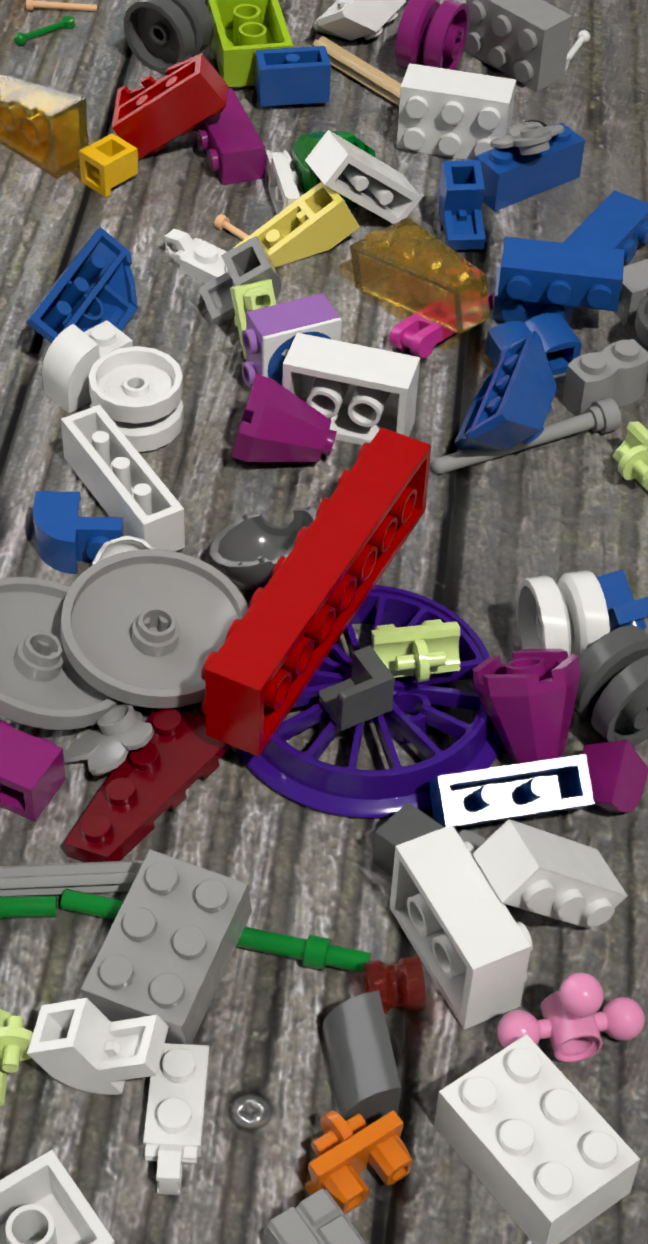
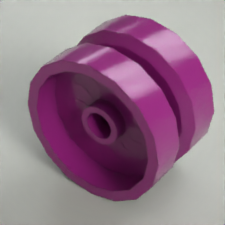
(432, 34)

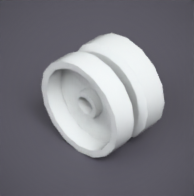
(140, 394)
(561, 614)

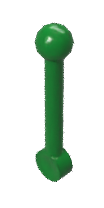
(67, 22)

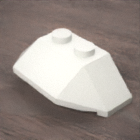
(357, 18)

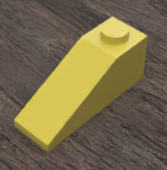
(307, 226)

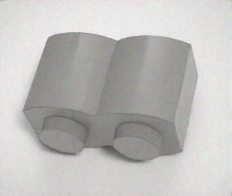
(614, 373)

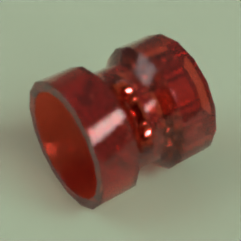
(397, 983)

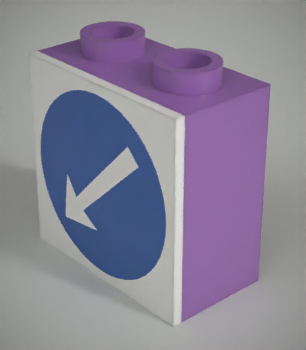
(274, 327)

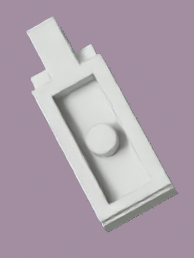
(282, 180)
(195, 256)
(176, 1113)

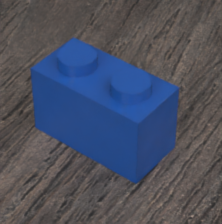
(292, 76)

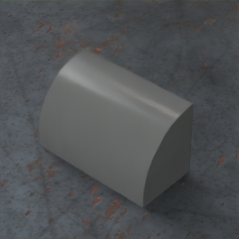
(361, 1058)

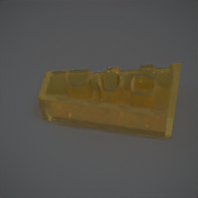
(43, 125)
(421, 276)

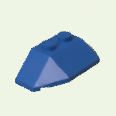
(90, 290)
(511, 399)

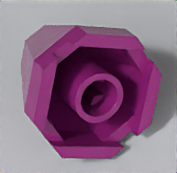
(280, 427)
(530, 700)

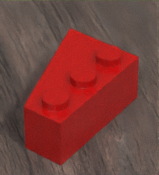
(169, 105)

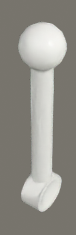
(582, 38)

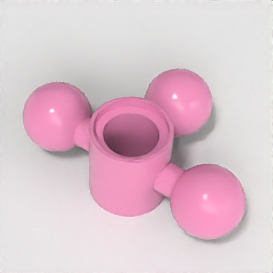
(573, 1020)

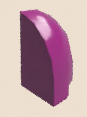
(616, 775)

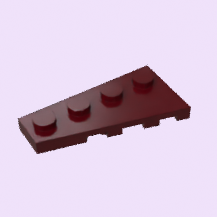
(145, 786)

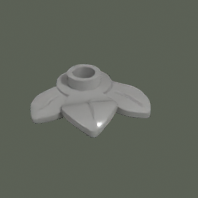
(529, 137)
(108, 746)

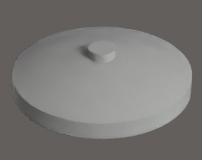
(147, 624)
(35, 674)

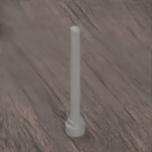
(601, 417)

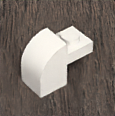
(71, 359)
(90, 1051)

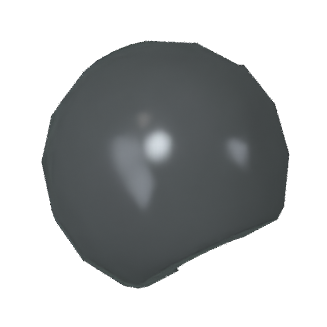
(252, 547)

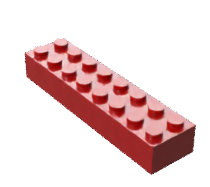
(315, 592)

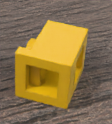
(107, 163)

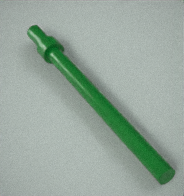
(314, 951)

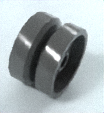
(167, 31)
(616, 685)

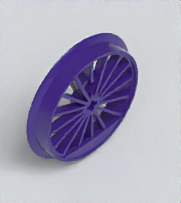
(383, 792)

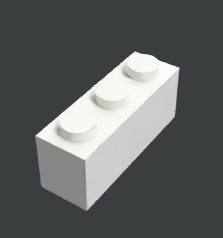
(362, 178)
(549, 875)

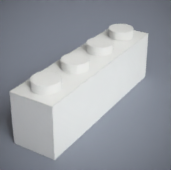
(122, 479)

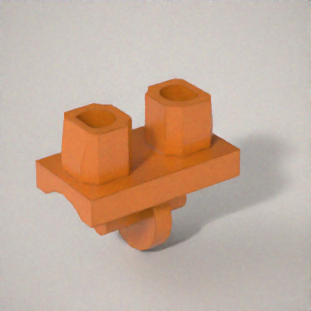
(351, 1148)

